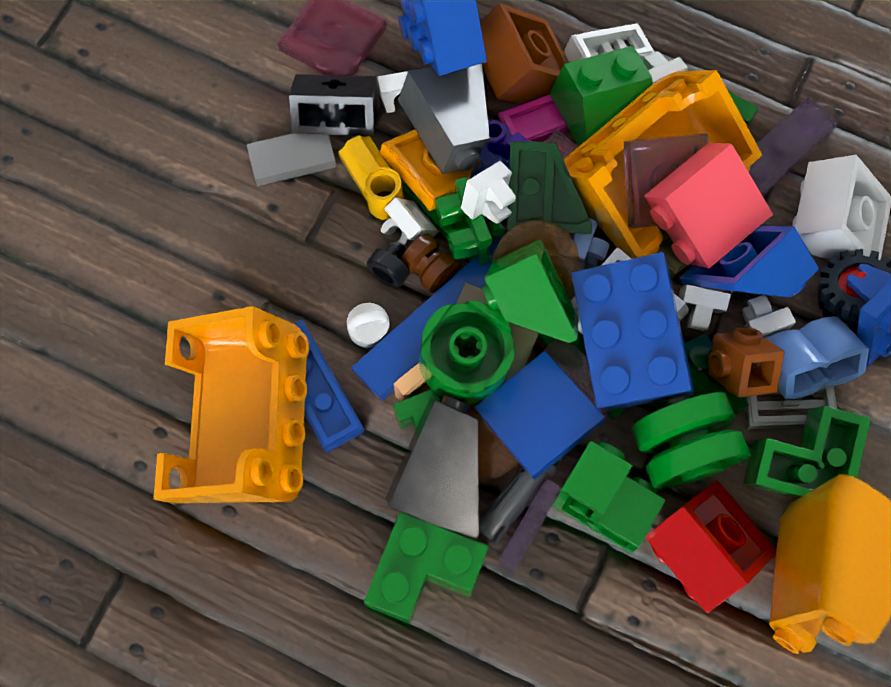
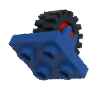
(860, 294)

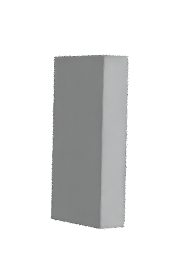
(290, 157)

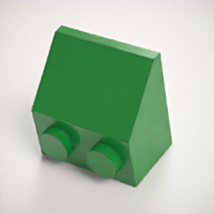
(598, 88)
(531, 293)

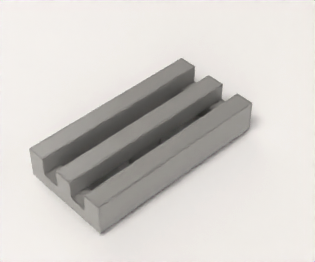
(788, 421)

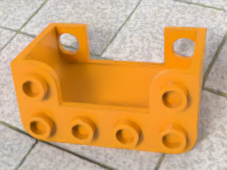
(243, 410)

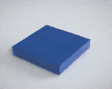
(539, 415)

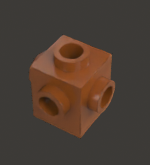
(745, 362)

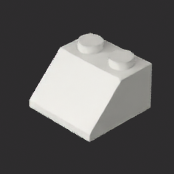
(842, 208)

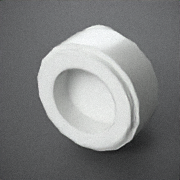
(368, 324)

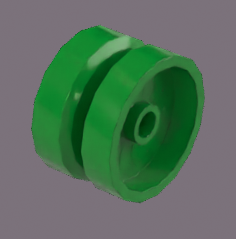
(690, 440)

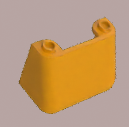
(670, 107)
(833, 566)

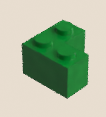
(828, 448)
(607, 500)
(418, 554)

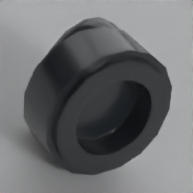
(387, 266)

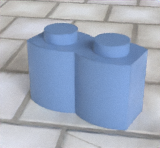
(818, 356)

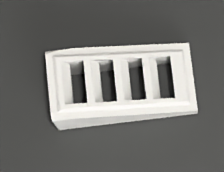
(586, 44)

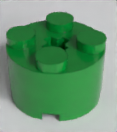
(454, 330)

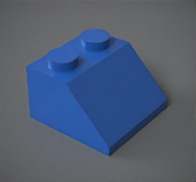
(765, 262)

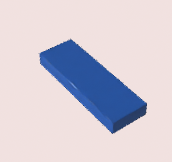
(325, 402)

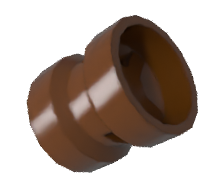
(430, 262)

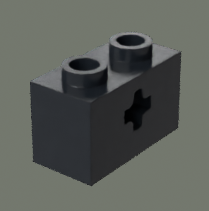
(333, 104)

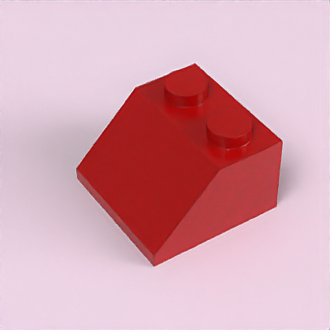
(711, 546)

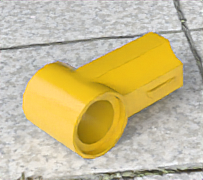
(371, 174)

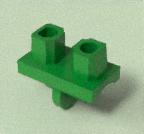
(475, 235)

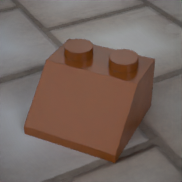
(520, 55)

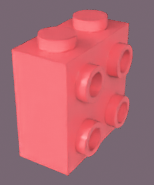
(708, 205)

